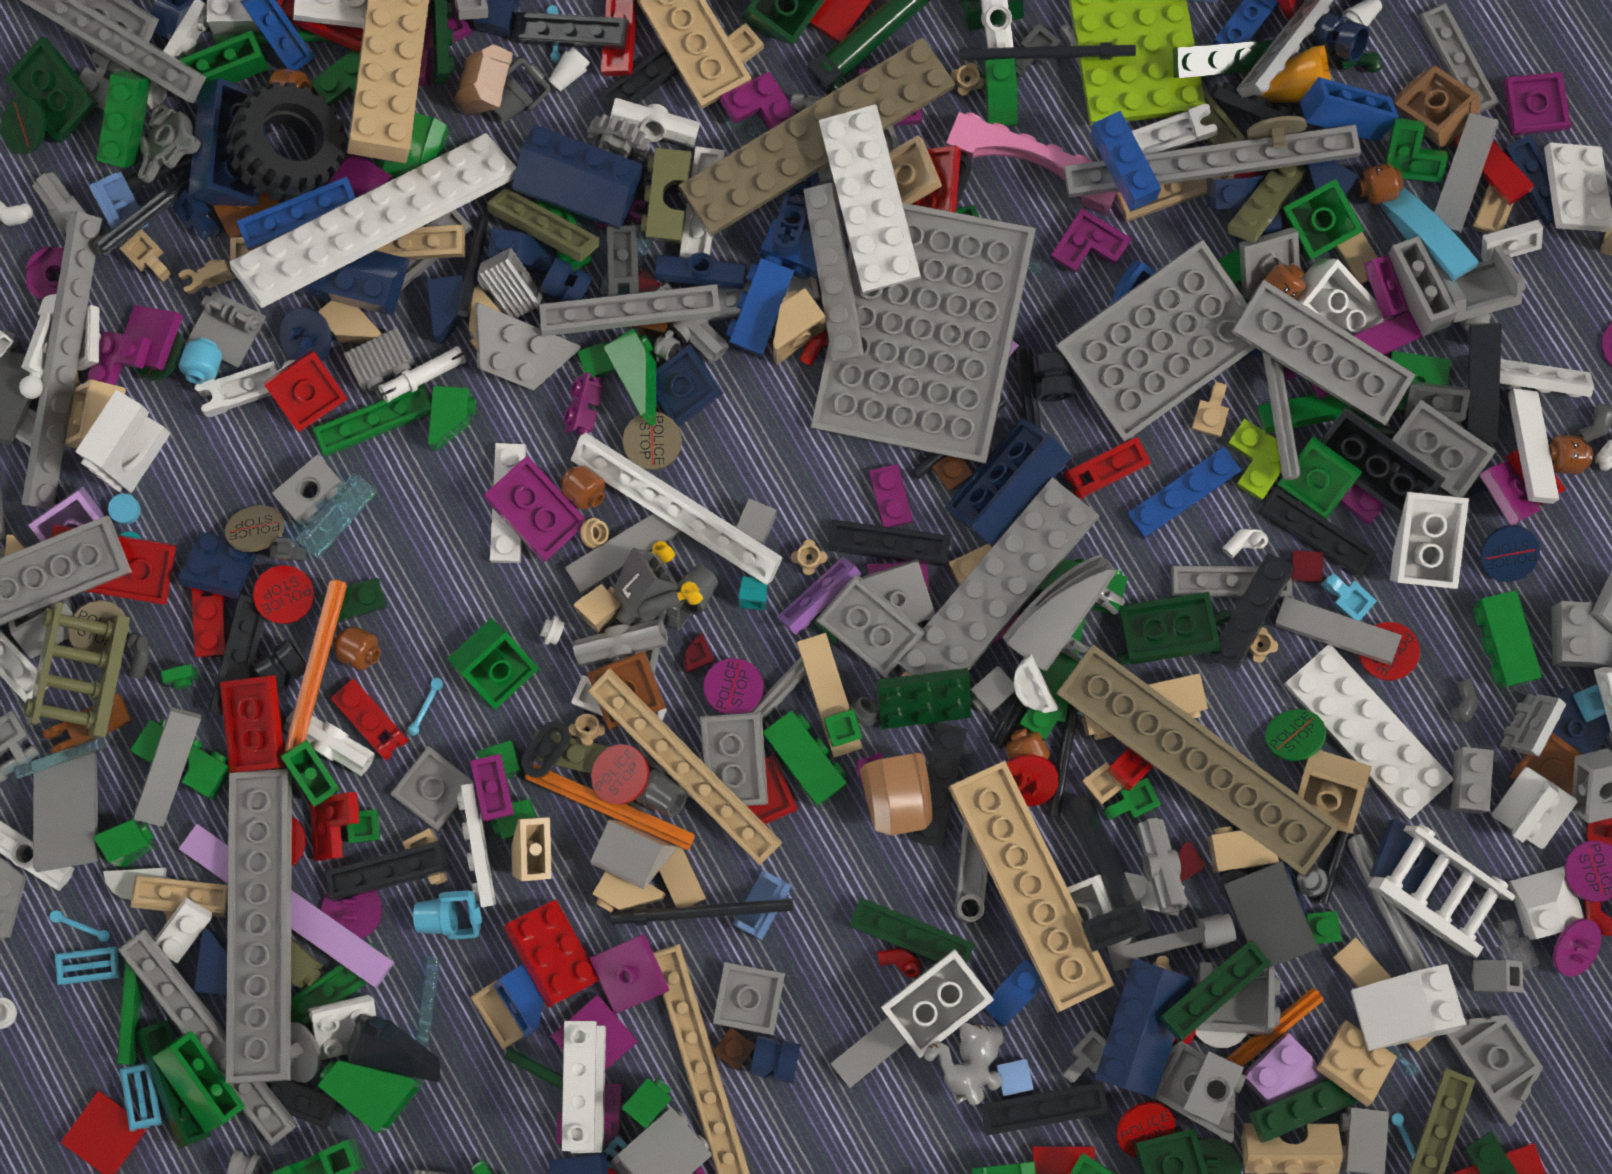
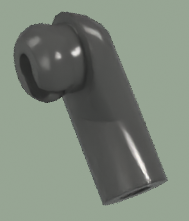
(1600, 426)

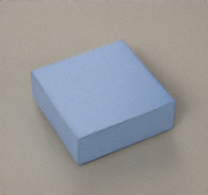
(1015, 1077)

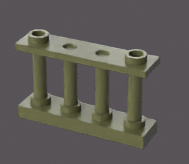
(102, 690)

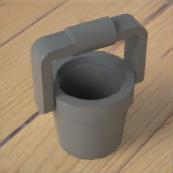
(515, 97)
(706, 583)
(660, 793)

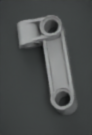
(971, 878)
(1210, 932)

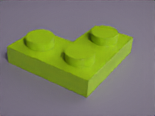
(1263, 453)

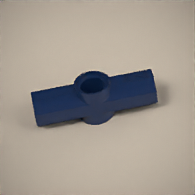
(700, 271)

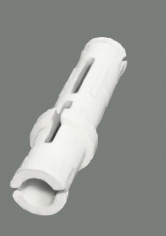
(412, 379)

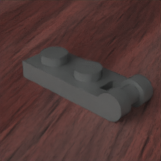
(622, 259)

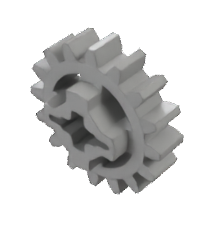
(618, 137)

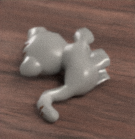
(978, 1050)

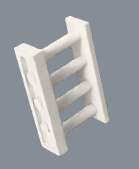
(1415, 904)
(583, 1087)

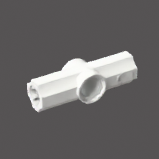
(1000, 35)
(669, 126)
(336, 745)
(12, 846)

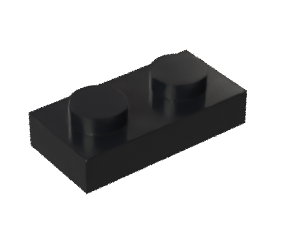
(1116, 926)

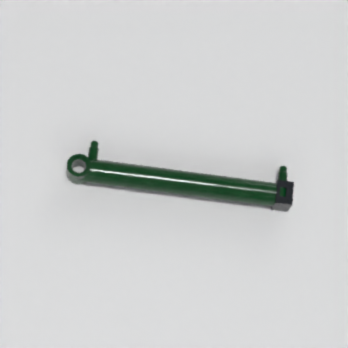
(831, 67)

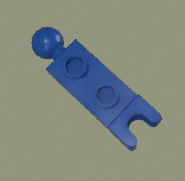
(1246, 21)

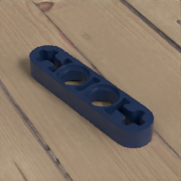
(792, 208)

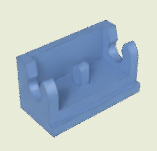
(114, 198)
(766, 888)

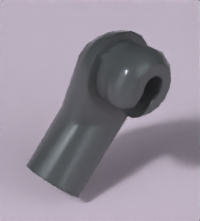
(141, 655)
(1468, 704)

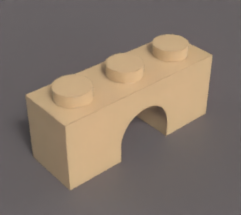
(1317, 1154)

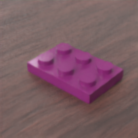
(535, 509)

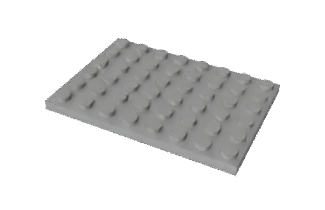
(935, 342)

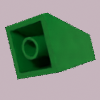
(368, 1092)

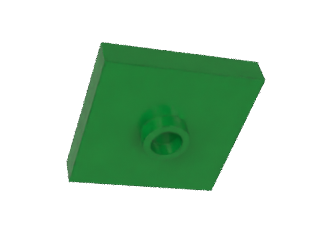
(1426, 370)
(1322, 478)

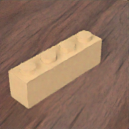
(1183, 692)

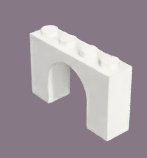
(122, 443)

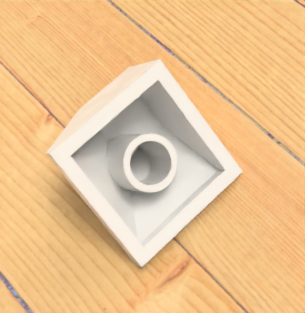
(1545, 903)

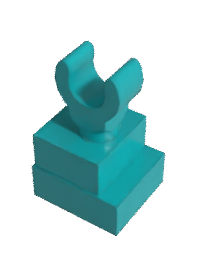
(752, 594)

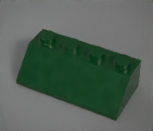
(781, 18)

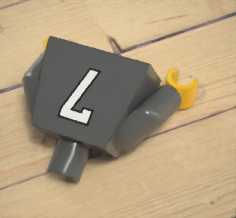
(648, 587)

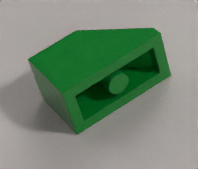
(1001, 91)
(449, 414)
(310, 772)
(125, 842)
(648, 1101)

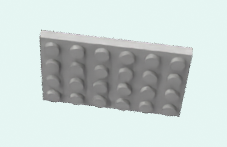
(1159, 341)

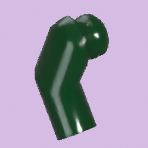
(1369, 58)

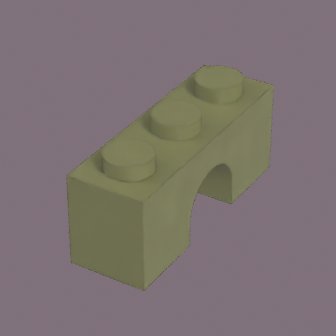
(667, 169)

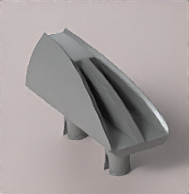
(1057, 612)

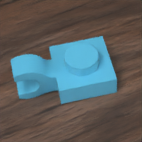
(1351, 600)

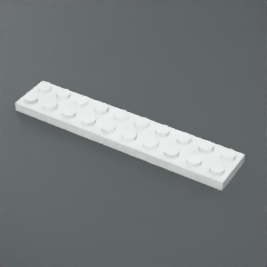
(373, 220)

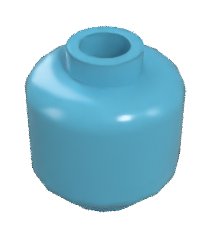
(200, 360)

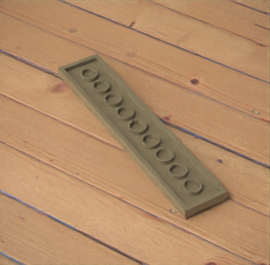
(797, 147)
(1197, 759)

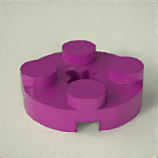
(39, 271)

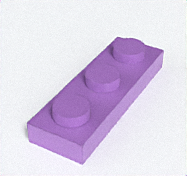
(817, 596)

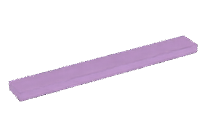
(305, 917)

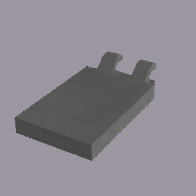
(12, 403)

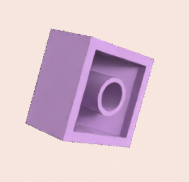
(72, 511)
(1282, 1070)

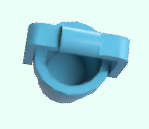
(441, 915)

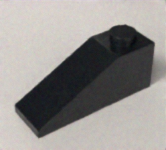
(387, 1047)

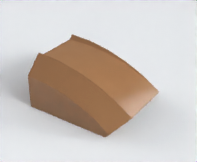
(483, 80)
(1438, 102)
(898, 793)

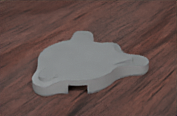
(166, 142)

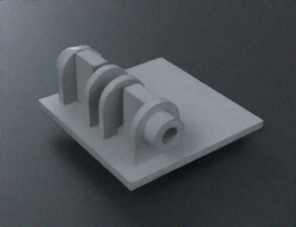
(229, 326)

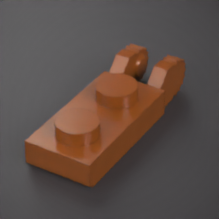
(79, 734)

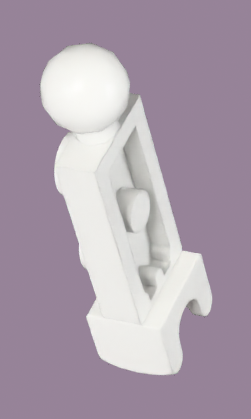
(1175, 131)
(34, 361)
(237, 388)

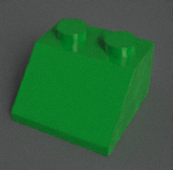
(1322, 220)
(493, 663)

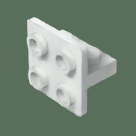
(1534, 808)
(335, 1022)

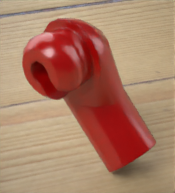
(814, 346)
(1594, 913)
(902, 959)

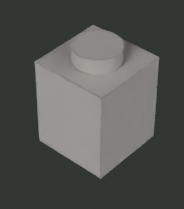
(757, 520)
(992, 691)
(1497, 976)

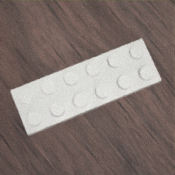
(869, 199)
(1369, 731)

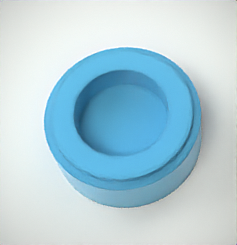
(124, 509)

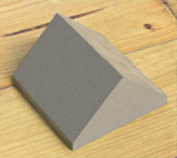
(631, 853)

